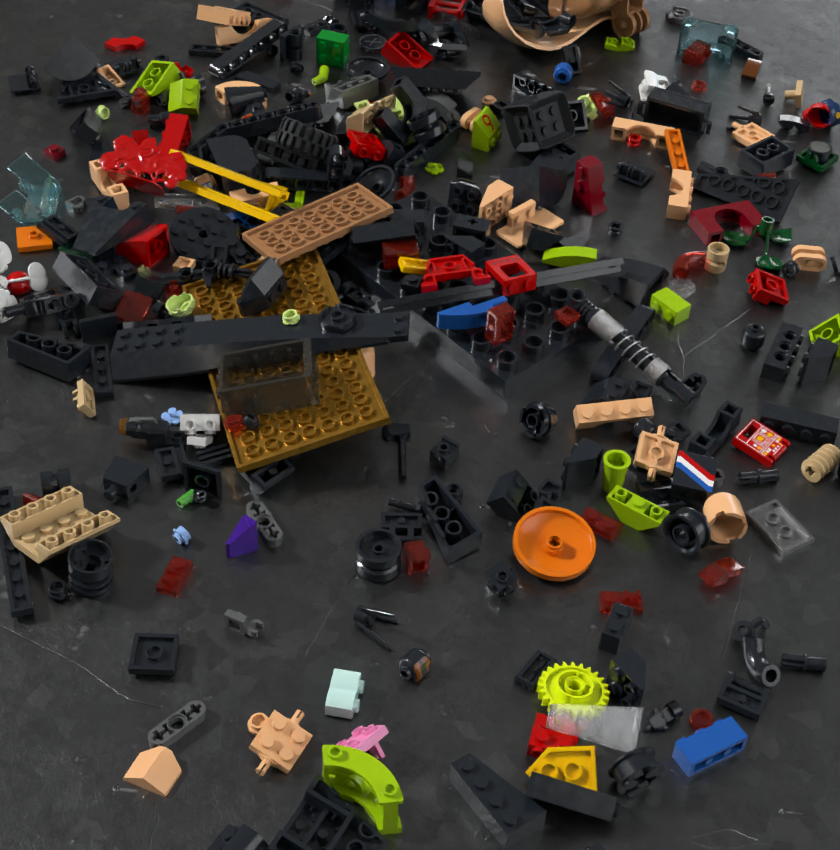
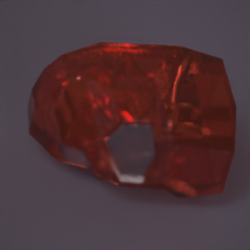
(140, 101)

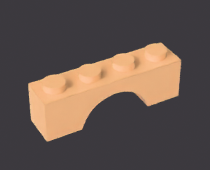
(226, 34)
(654, 133)
(108, 186)
(680, 204)
(604, 412)

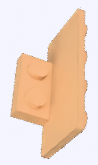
(526, 212)

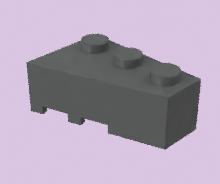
(353, 91)

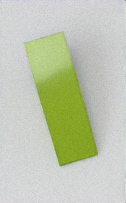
(569, 256)

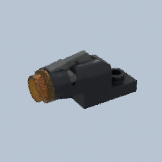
(154, 431)

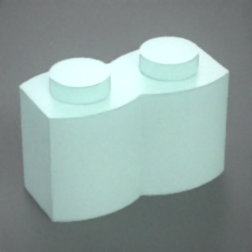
(343, 694)

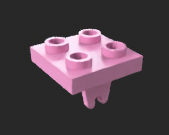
(367, 739)

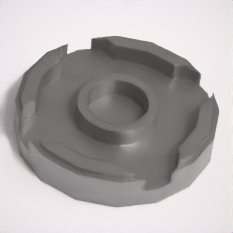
(677, 14)

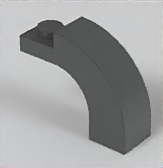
(445, 105)

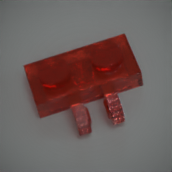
(602, 104)

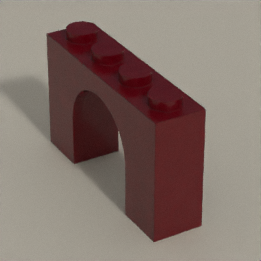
(706, 220)

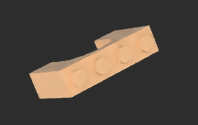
(223, 15)

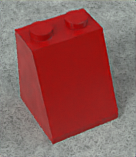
(146, 246)

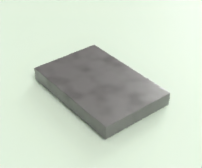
(779, 527)

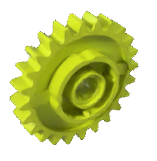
(572, 686)

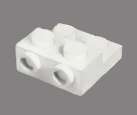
(200, 422)

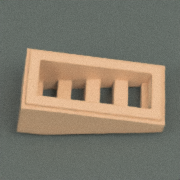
(107, 70)

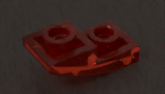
(720, 571)

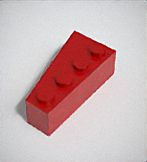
(176, 134)

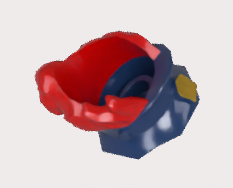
(823, 114)

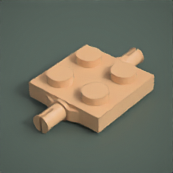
(749, 133)
(656, 453)
(280, 742)

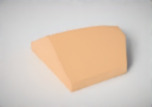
(154, 770)

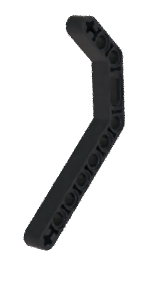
(254, 126)

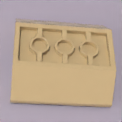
(55, 524)

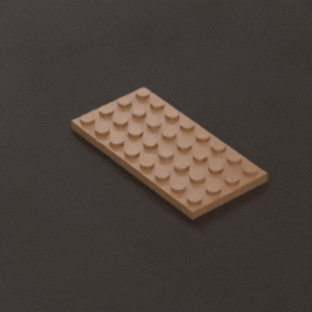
(317, 223)

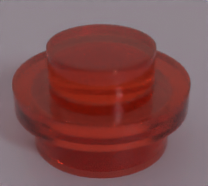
(233, 423)

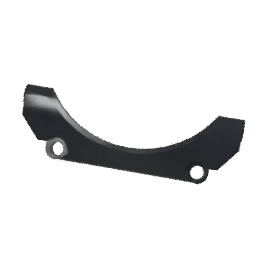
(554, 27)

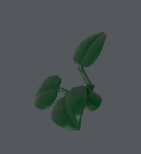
(766, 229)

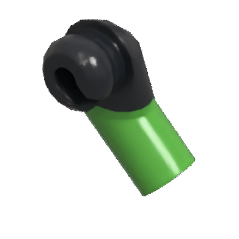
(192, 496)

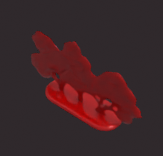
(141, 160)

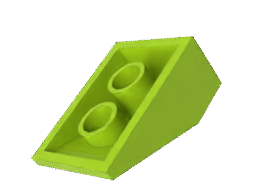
(157, 77)

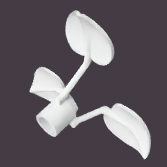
(37, 277)

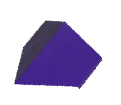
(243, 538)

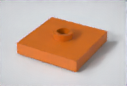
(32, 239)

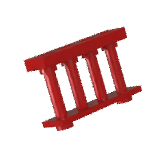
(434, 8)

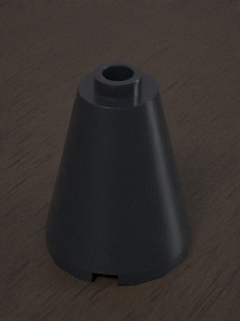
(241, 96)

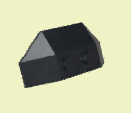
(262, 287)

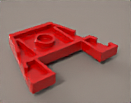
(451, 267)

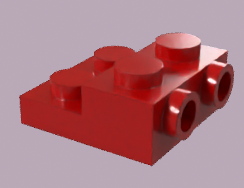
(366, 145)
(767, 287)
(545, 737)

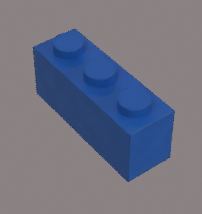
(709, 746)

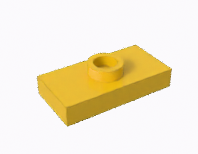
(412, 265)

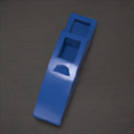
(467, 316)

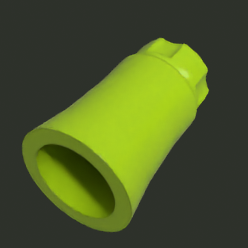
(615, 469)

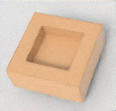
(183, 262)

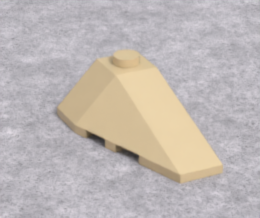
(361, 118)

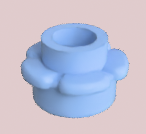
(181, 535)

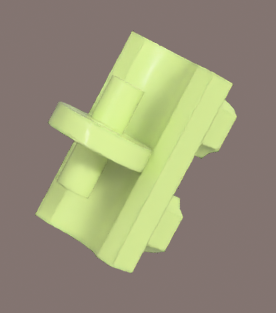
(590, 107)

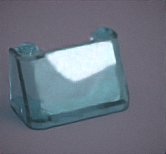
(720, 36)

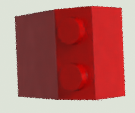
(405, 51)

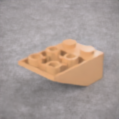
(496, 202)

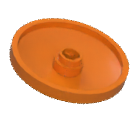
(554, 543)

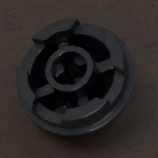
(538, 419)

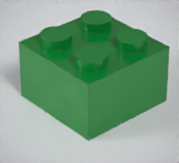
(332, 49)

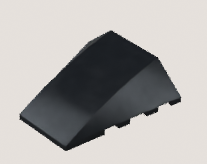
(633, 279)
(327, 823)

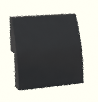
(658, 493)

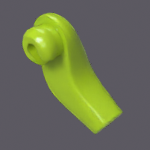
(322, 77)

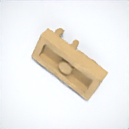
(85, 398)

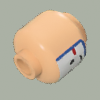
(206, 180)

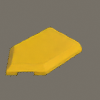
(568, 764)

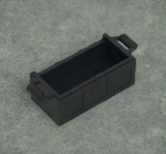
(676, 111)

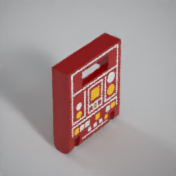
(763, 444)

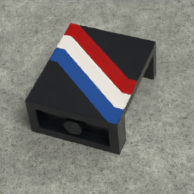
(693, 477)

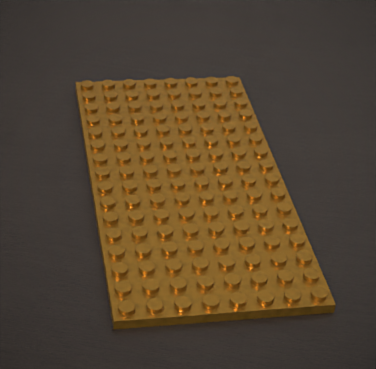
(347, 389)

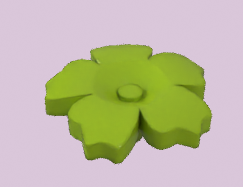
(434, 168)

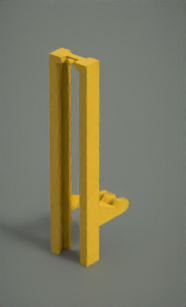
(276, 192)

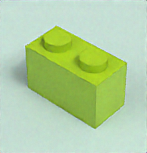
(670, 306)

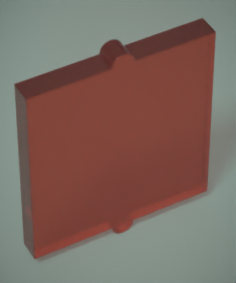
(133, 306)

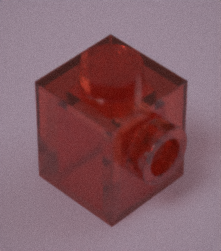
(416, 557)

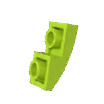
(624, 44)

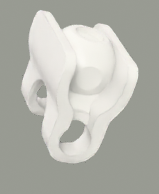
(650, 81)

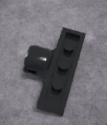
(674, 431)

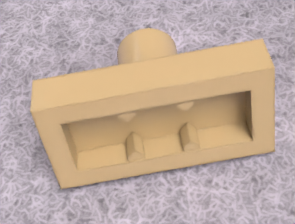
(796, 94)

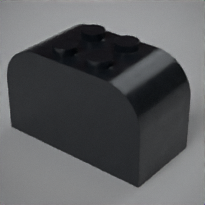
(236, 155)

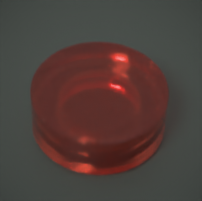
(699, 85)
(701, 719)

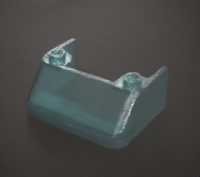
(41, 190)

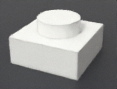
(199, 440)

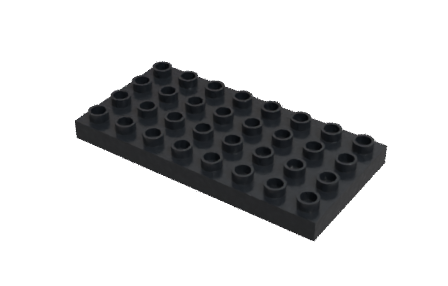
(537, 339)

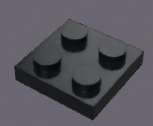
(154, 654)

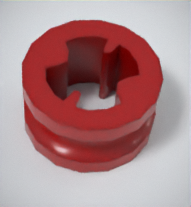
(634, 140)

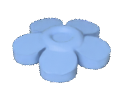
(172, 416)

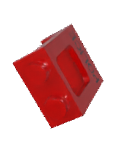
(510, 265)

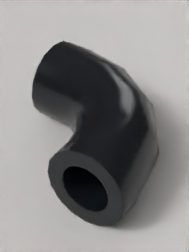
(757, 662)

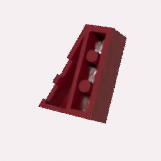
(588, 185)

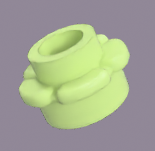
(103, 112)
(290, 317)

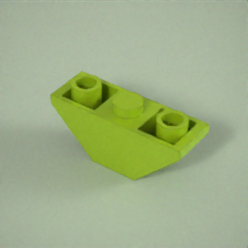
(635, 510)

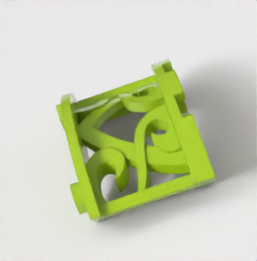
(364, 781)

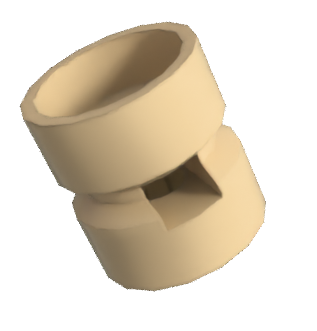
(716, 257)

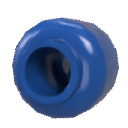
(563, 73)

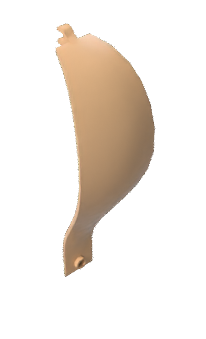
(495, 16)

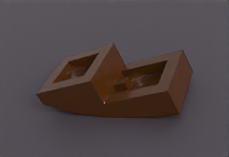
(751, 69)

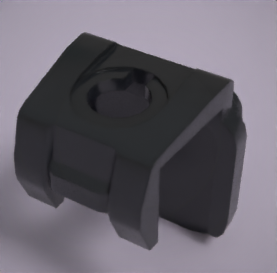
(464, 197)

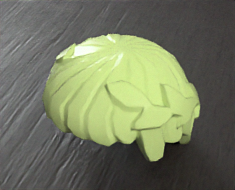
(180, 305)

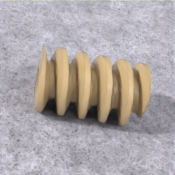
(820, 462)

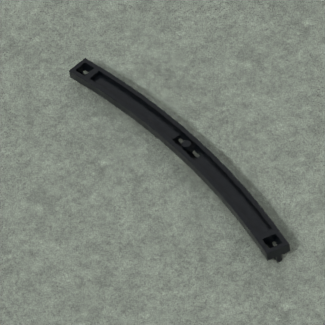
(471, 291)

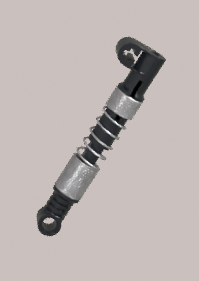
(653, 368)

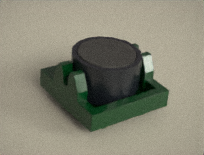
(817, 156)

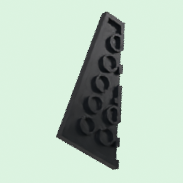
(766, 194)

